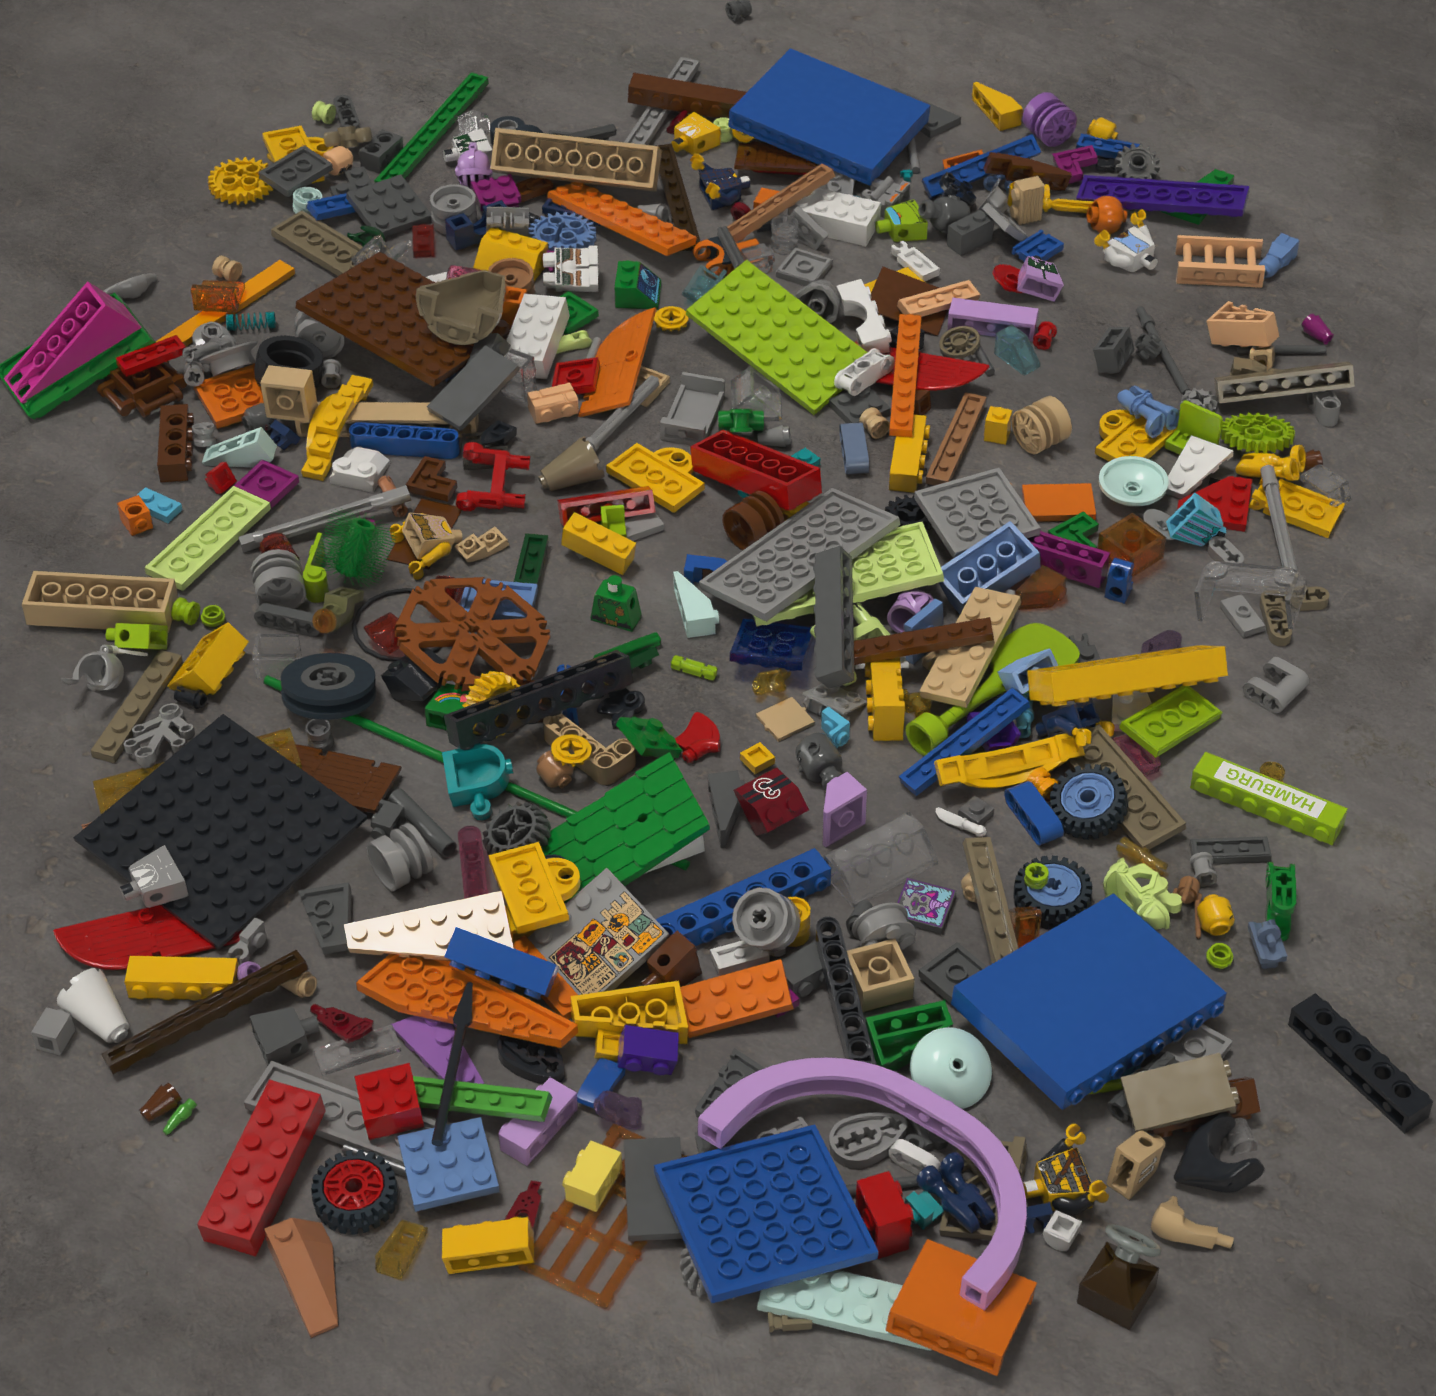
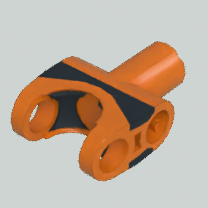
(717, 255)

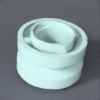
(302, 196)

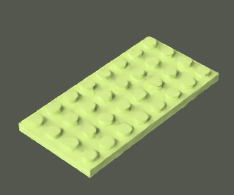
(889, 566)

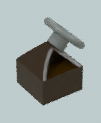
(1118, 1279)

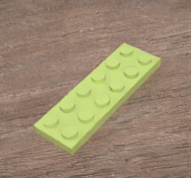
(208, 537)

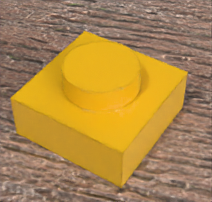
(757, 758)
(607, 1044)

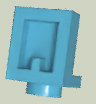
(835, 727)

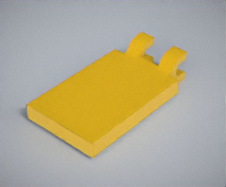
(1301, 507)

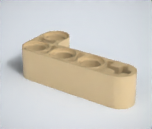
(605, 764)

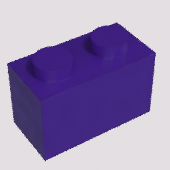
(648, 1050)

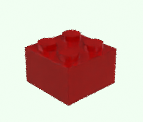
(389, 1101)
(884, 1213)

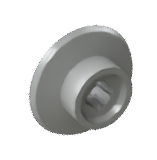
(208, 331)
(1157, 520)

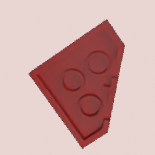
(1231, 498)

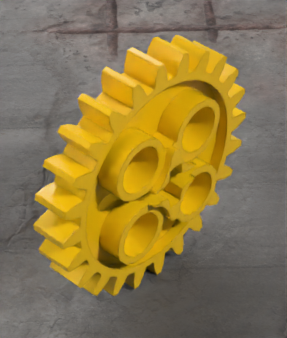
(238, 181)

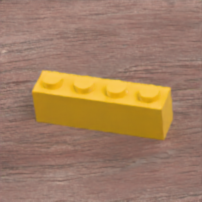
(908, 457)
(178, 977)

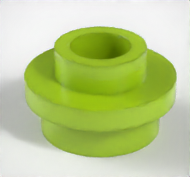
(212, 616)
(1219, 955)

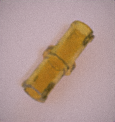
(1141, 855)

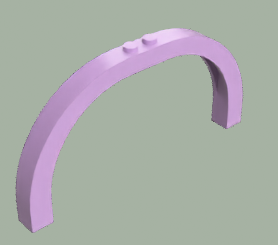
(918, 1104)

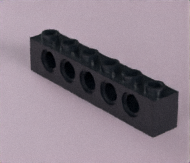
(1360, 1063)

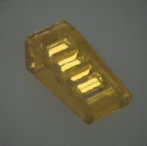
(393, 1264)

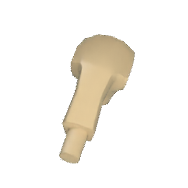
(1172, 1225)

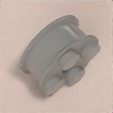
(884, 923)

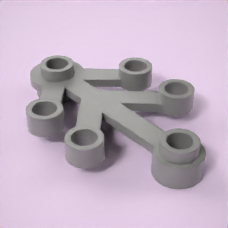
(169, 715)

